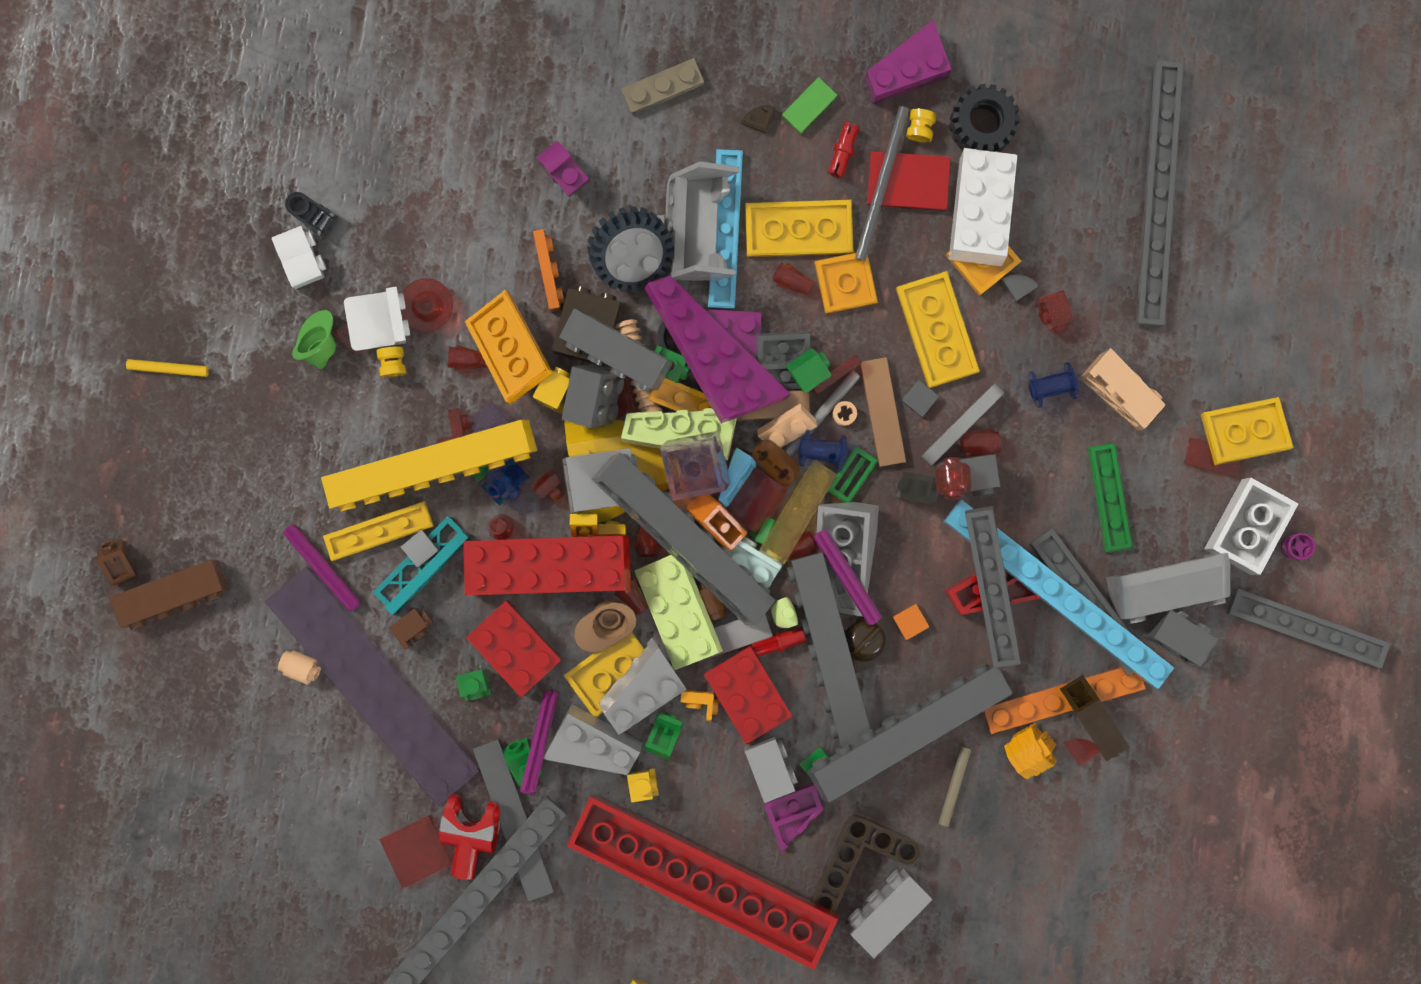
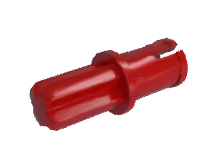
(779, 642)

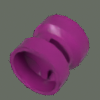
(1303, 545)

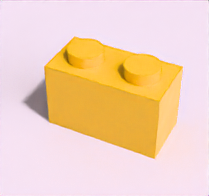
(553, 390)

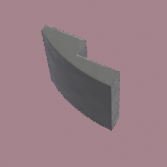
(778, 350)

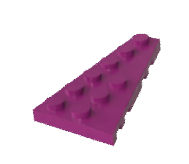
(722, 367)

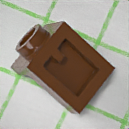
(115, 562)

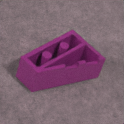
(909, 66)

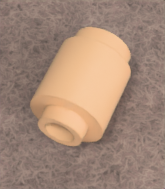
(299, 667)

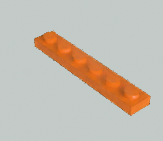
(1053, 702)

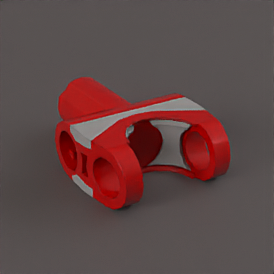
(468, 836)

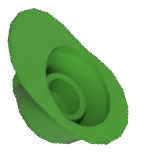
(315, 340)

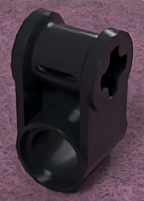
(313, 216)

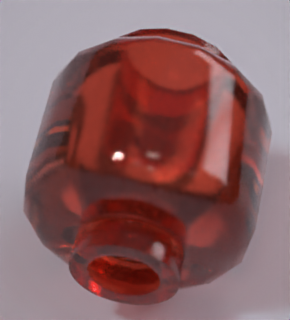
(953, 479)

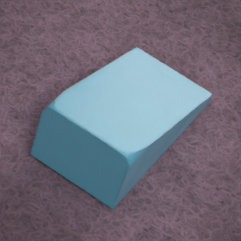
(738, 471)

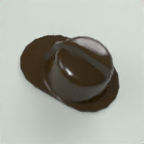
(866, 642)

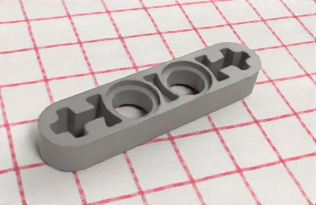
(963, 424)

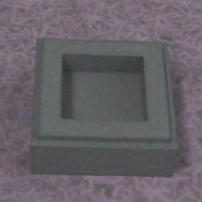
(920, 398)

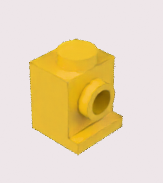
(642, 785)

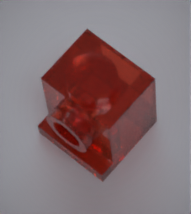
(1055, 311)

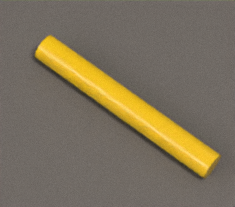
(171, 368)

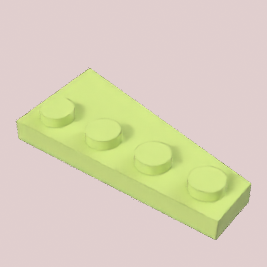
(655, 428)

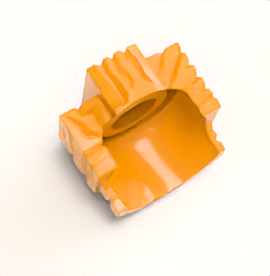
(1031, 751)

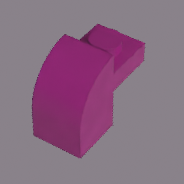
(562, 168)

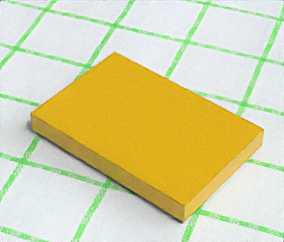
(1246, 431)
(601, 670)

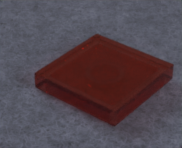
(755, 500)
(415, 851)

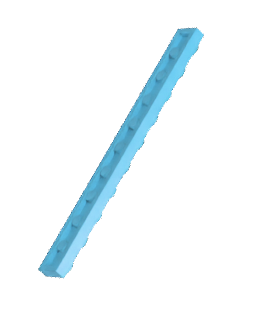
(1072, 605)

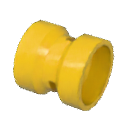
(921, 125)
(393, 366)

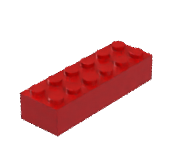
(547, 565)

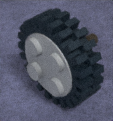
(630, 249)

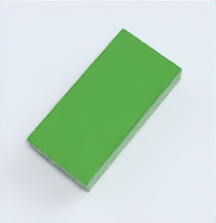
(809, 105)

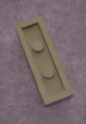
(662, 86)

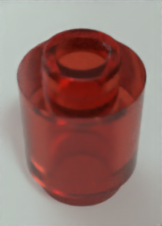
(980, 443)

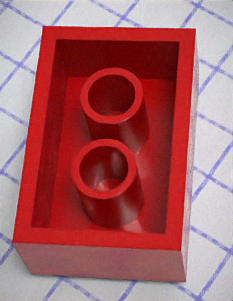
(514, 648)
(747, 695)

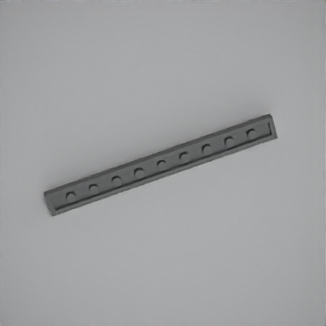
(1159, 193)
(479, 894)

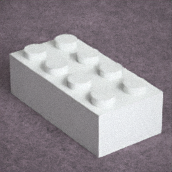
(983, 207)

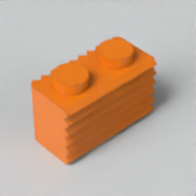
(717, 521)

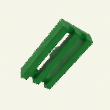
(865, 456)

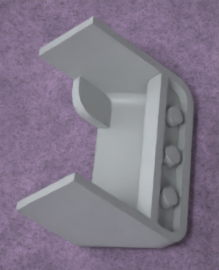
(692, 221)
(1170, 587)

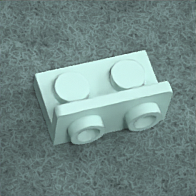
(761, 566)

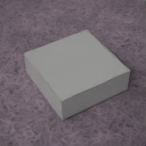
(420, 548)

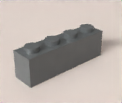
(616, 350)

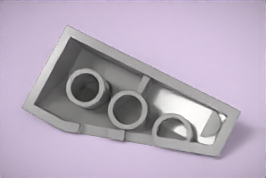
(854, 532)

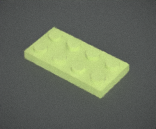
(678, 612)

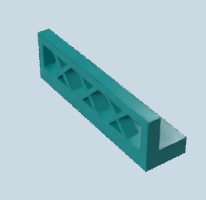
(424, 575)

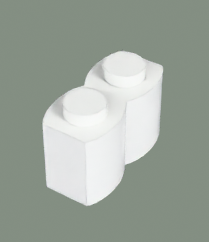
(299, 257)

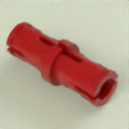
(843, 150)

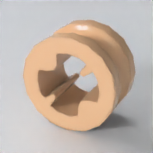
(851, 417)

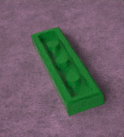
(1110, 497)

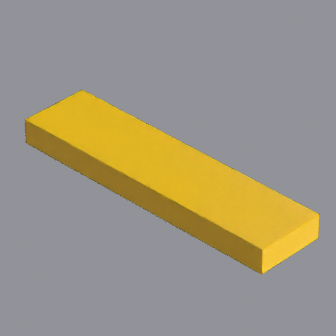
(378, 531)

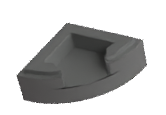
(1019, 285)

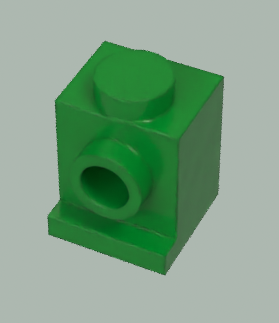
(681, 368)
(473, 684)

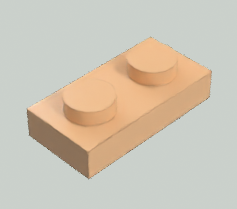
(788, 426)

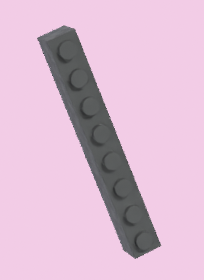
(684, 539)
(829, 648)
(908, 732)

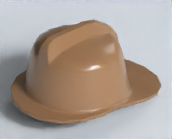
(604, 626)

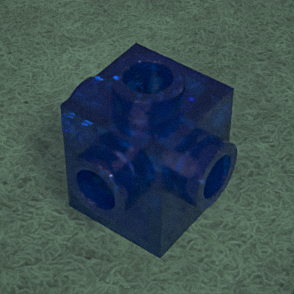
(505, 482)

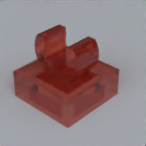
(547, 485)

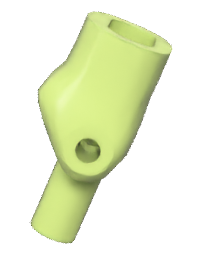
(784, 613)

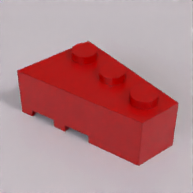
(966, 596)

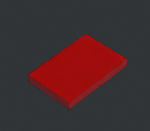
(913, 182)

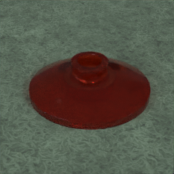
(425, 291)

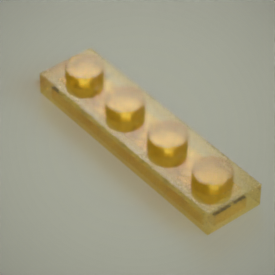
(798, 512)

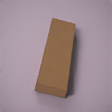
(882, 412)

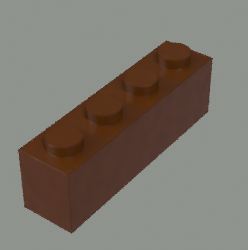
(168, 594)

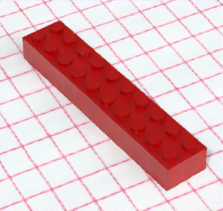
(703, 881)

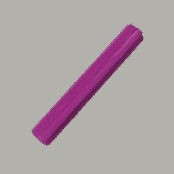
(321, 567)
(847, 577)
(539, 742)

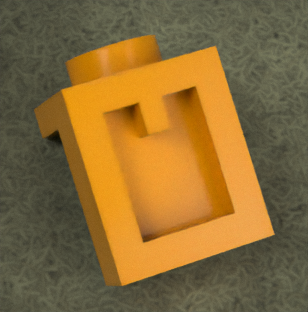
(695, 699)

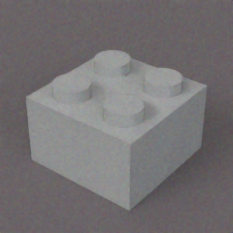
(769, 768)

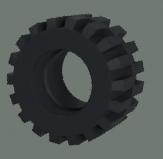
(988, 99)

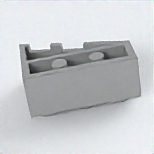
(641, 690)
(592, 744)

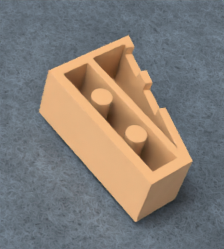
(1123, 389)

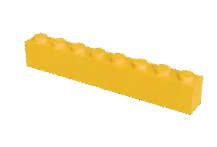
(429, 464)

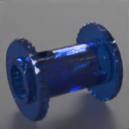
(1053, 385)
(823, 450)

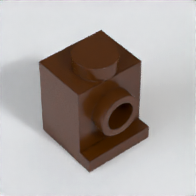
(411, 627)

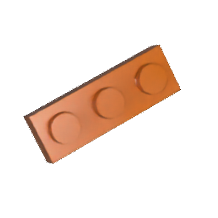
(549, 270)

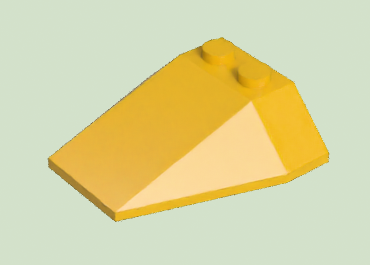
(586, 440)

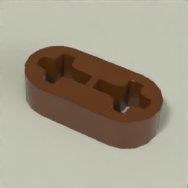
(776, 462)

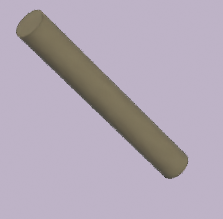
(954, 787)

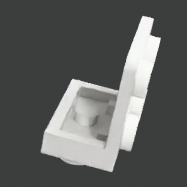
(376, 320)

